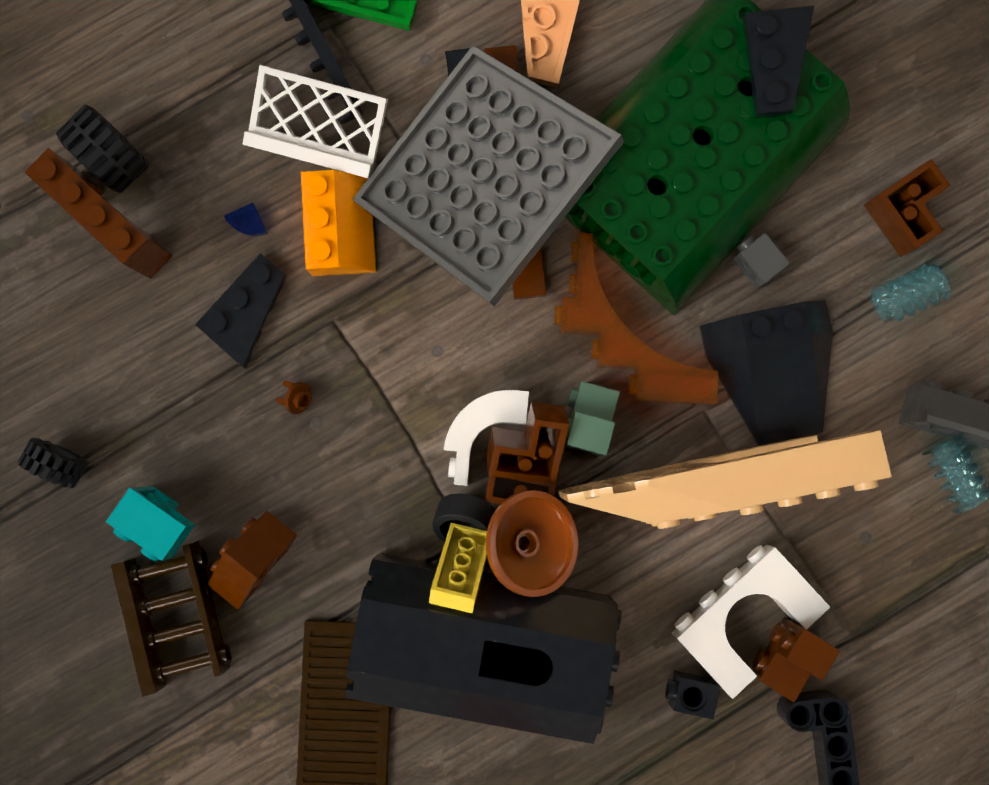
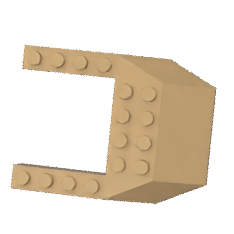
(740, 480)

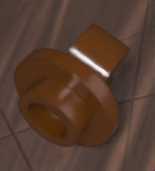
(297, 397)

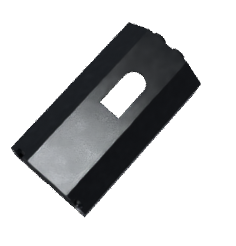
(432, 654)

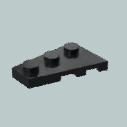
(775, 57)

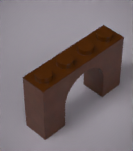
(84, 202)

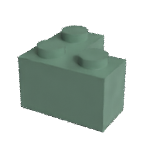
(591, 418)

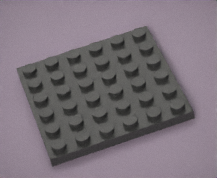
(487, 173)

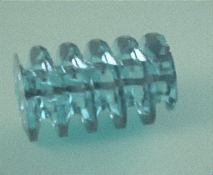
(910, 292)
(959, 474)

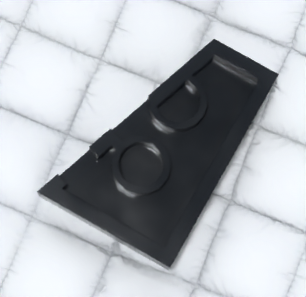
(241, 311)

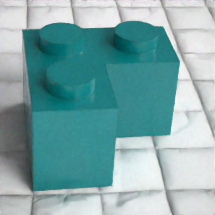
(151, 522)

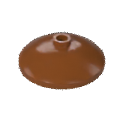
(547, 546)

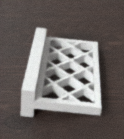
(309, 150)

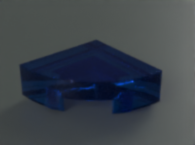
(247, 221)

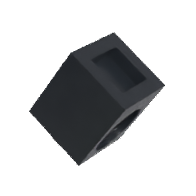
(703, 704)

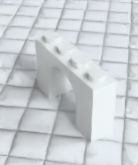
(704, 629)

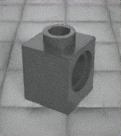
(760, 259)

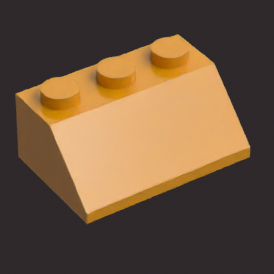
(335, 227)

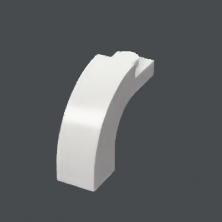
(483, 412)

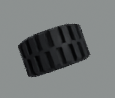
(102, 149)

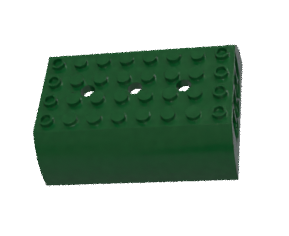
(713, 189)

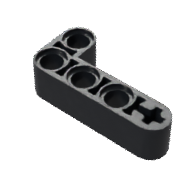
(823, 729)

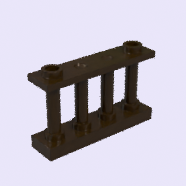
(145, 640)

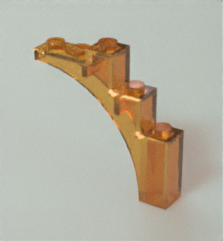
(654, 376)

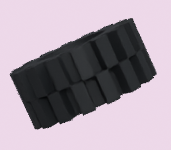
(52, 463)

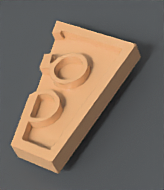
(547, 37)

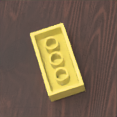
(460, 568)

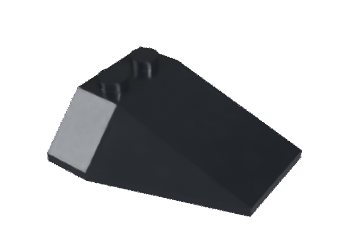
(774, 367)

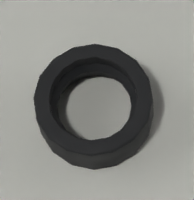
(459, 508)

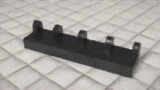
(326, 57)

